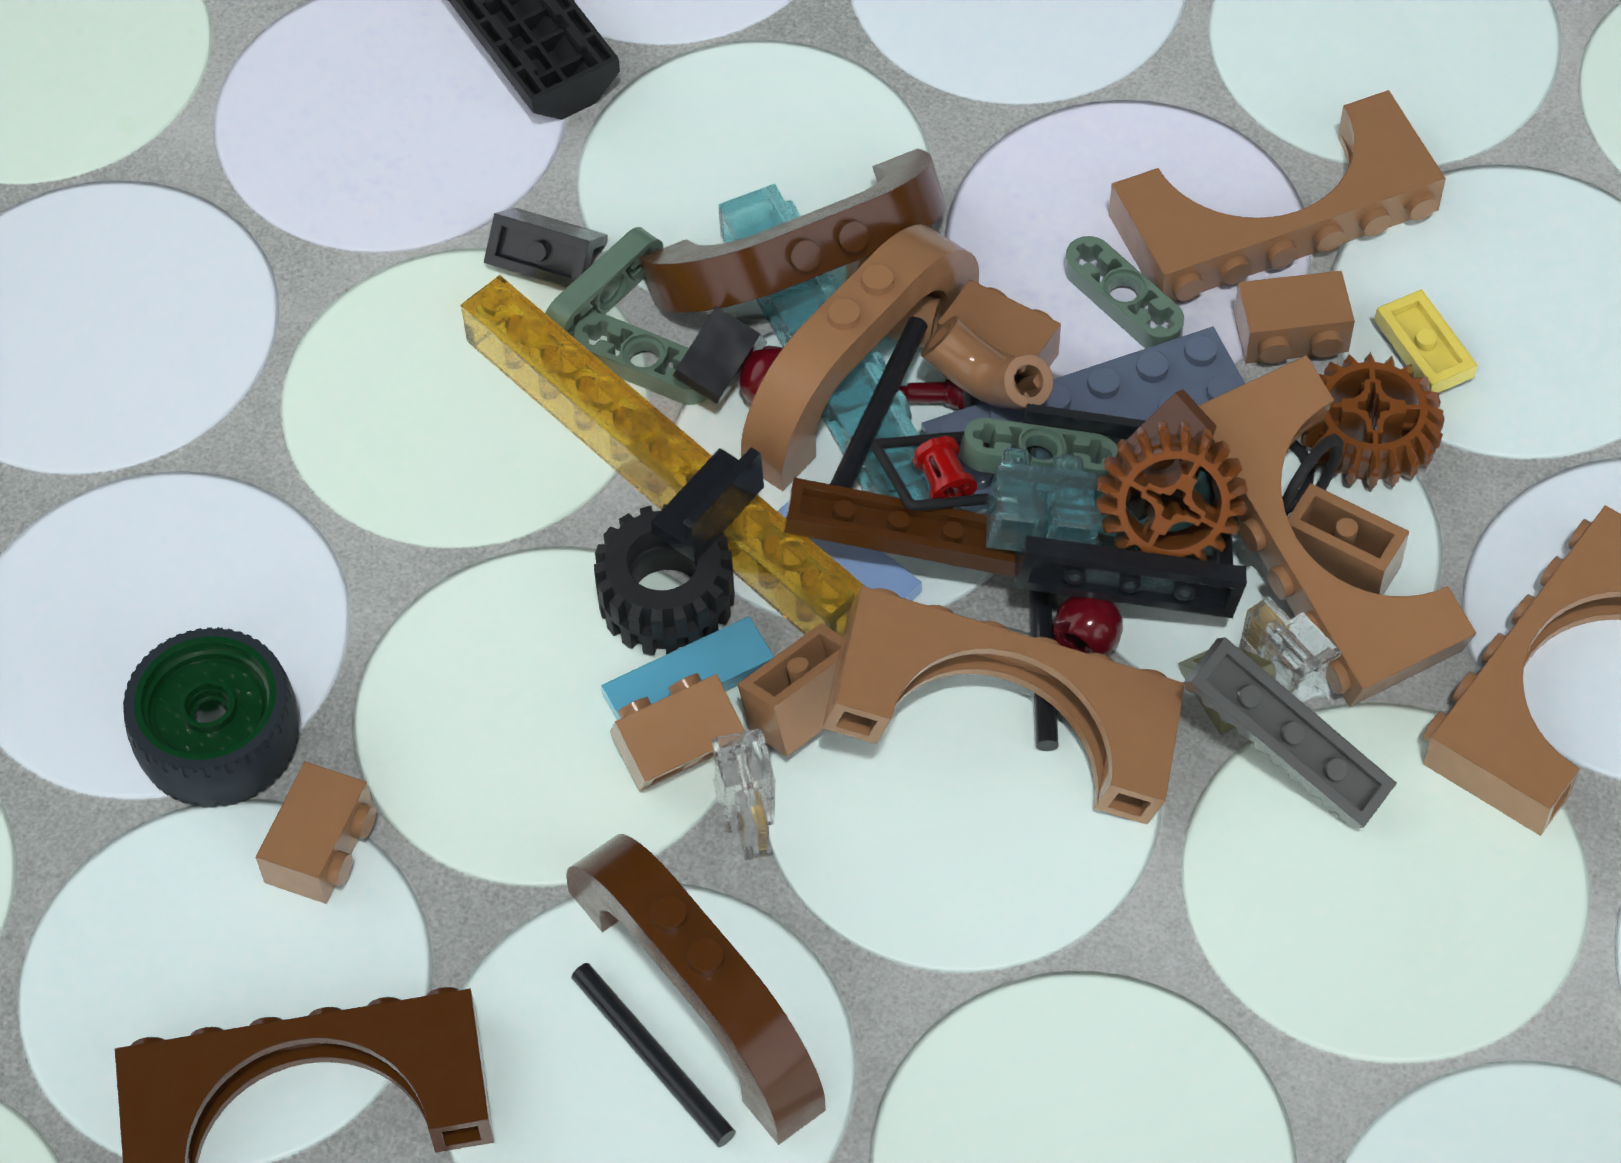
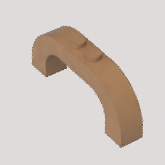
(840, 335)

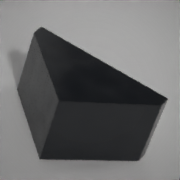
(718, 355)

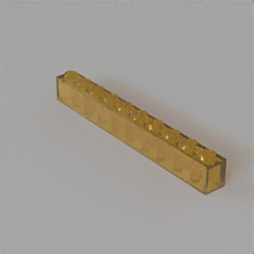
(650, 451)

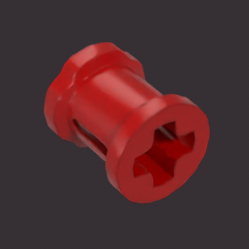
(944, 469)

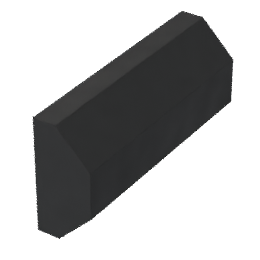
(544, 51)

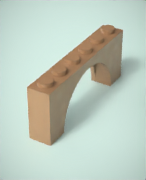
(1197, 249)
(1378, 635)
(1117, 710)
(1489, 734)

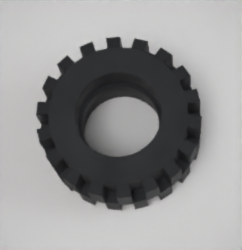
(653, 616)

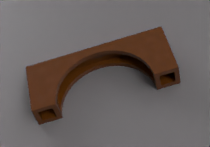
(421, 1044)

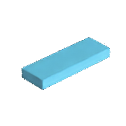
(729, 653)

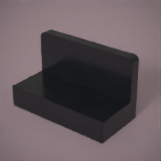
(541, 246)
(709, 502)

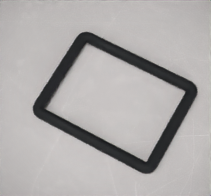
(927, 504)

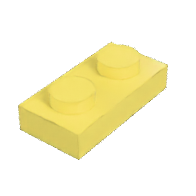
(1425, 341)

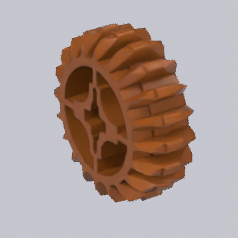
(1397, 407)
(1189, 455)

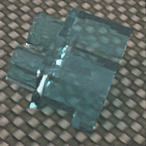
(1041, 501)

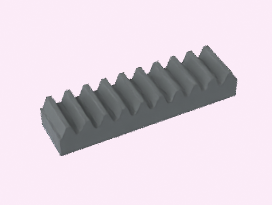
(1289, 733)

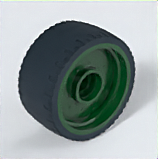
(211, 717)

